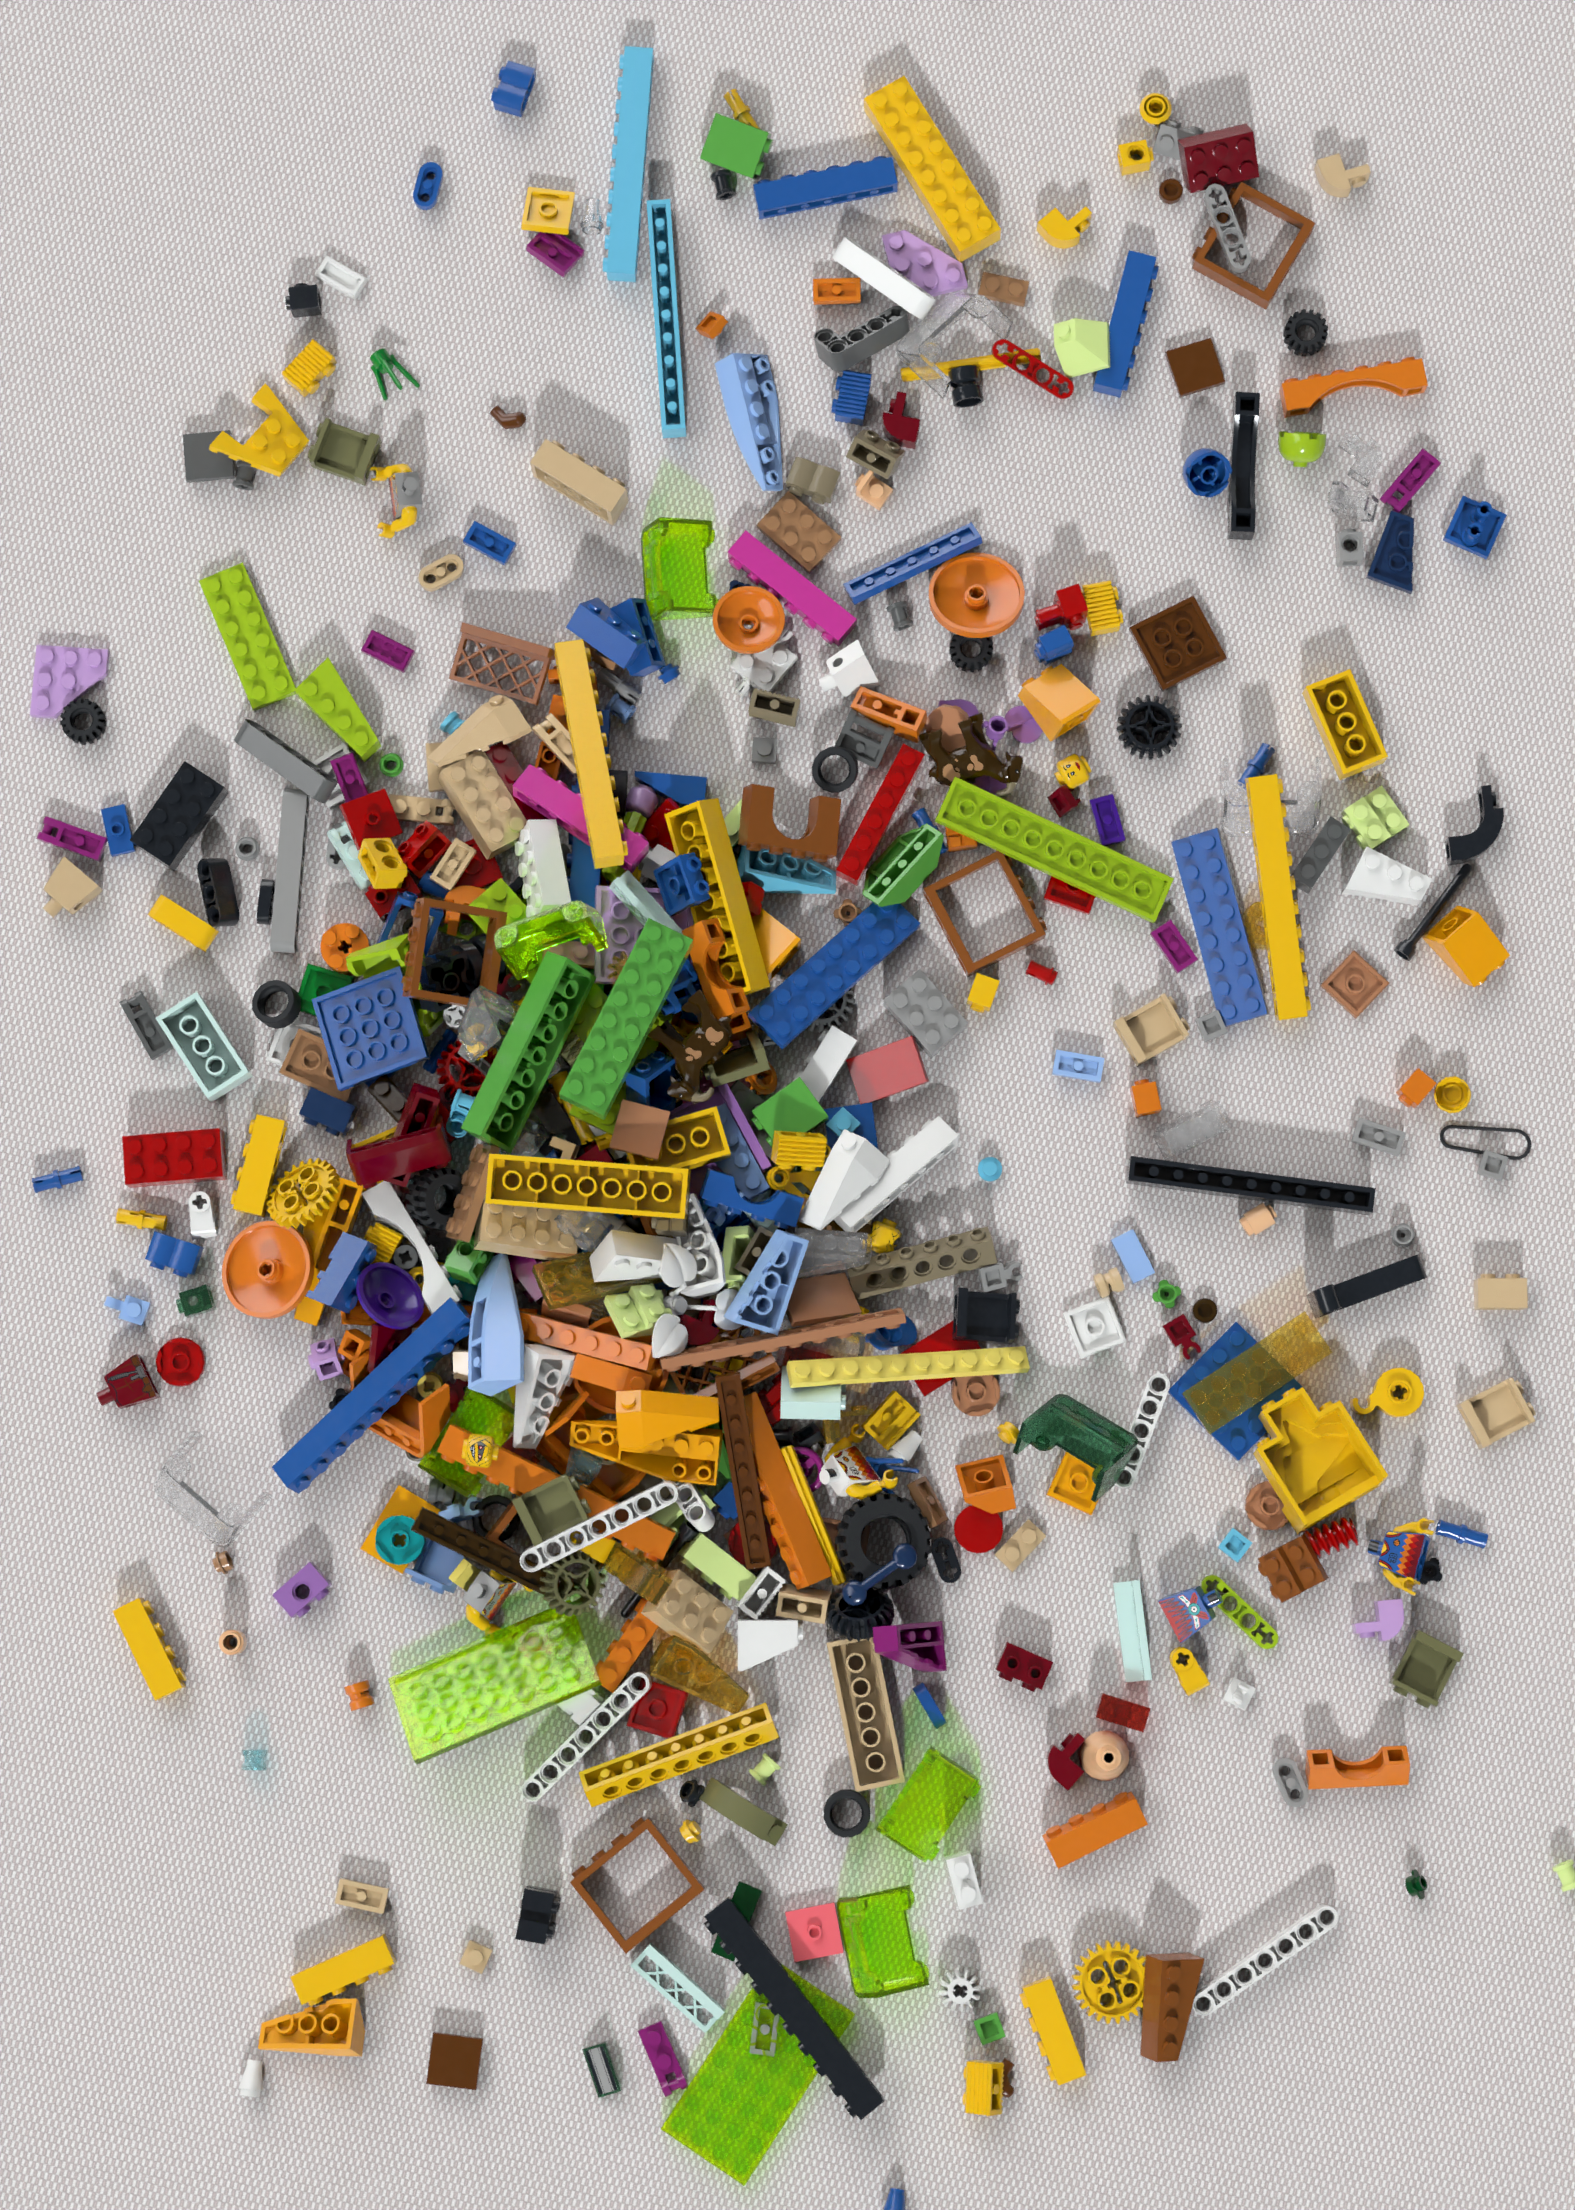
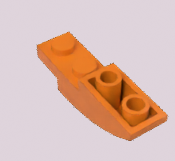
(546, 758)

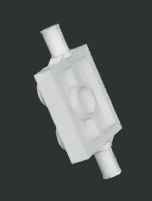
(765, 668)

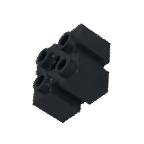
(446, 976)
(536, 1915)

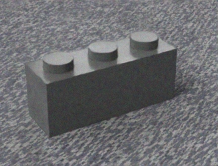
(1319, 854)

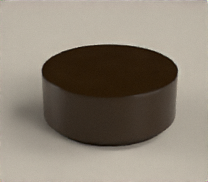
(1204, 1310)

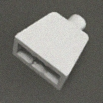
(849, 671)

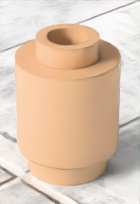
(1258, 1219)
(225, 1645)

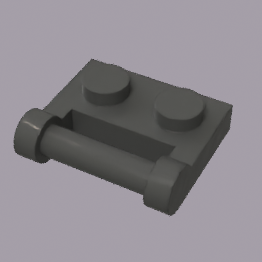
(862, 746)

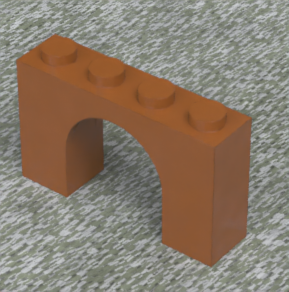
(759, 831)

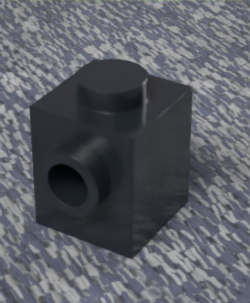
(303, 300)

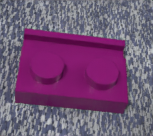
(555, 251)

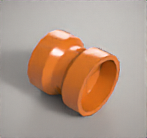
(359, 1695)

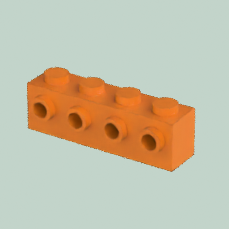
(627, 1650)
(1094, 1829)

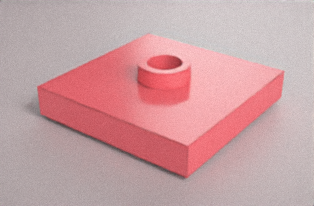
(814, 1932)

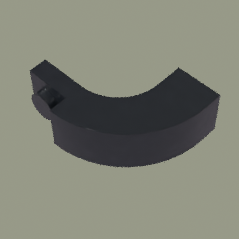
(1469, 847)

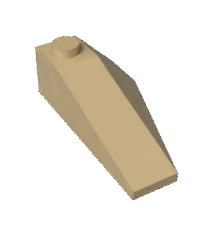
(489, 724)

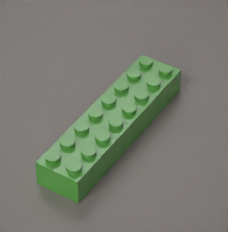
(626, 1019)
(528, 1052)

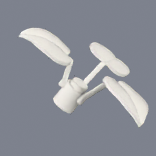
(676, 1268)

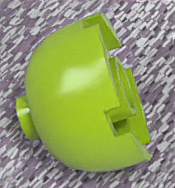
(1301, 447)

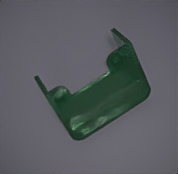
(1082, 1434)

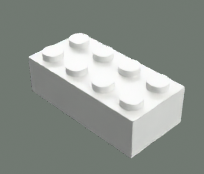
(542, 866)

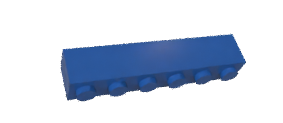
(825, 187)
(1125, 322)

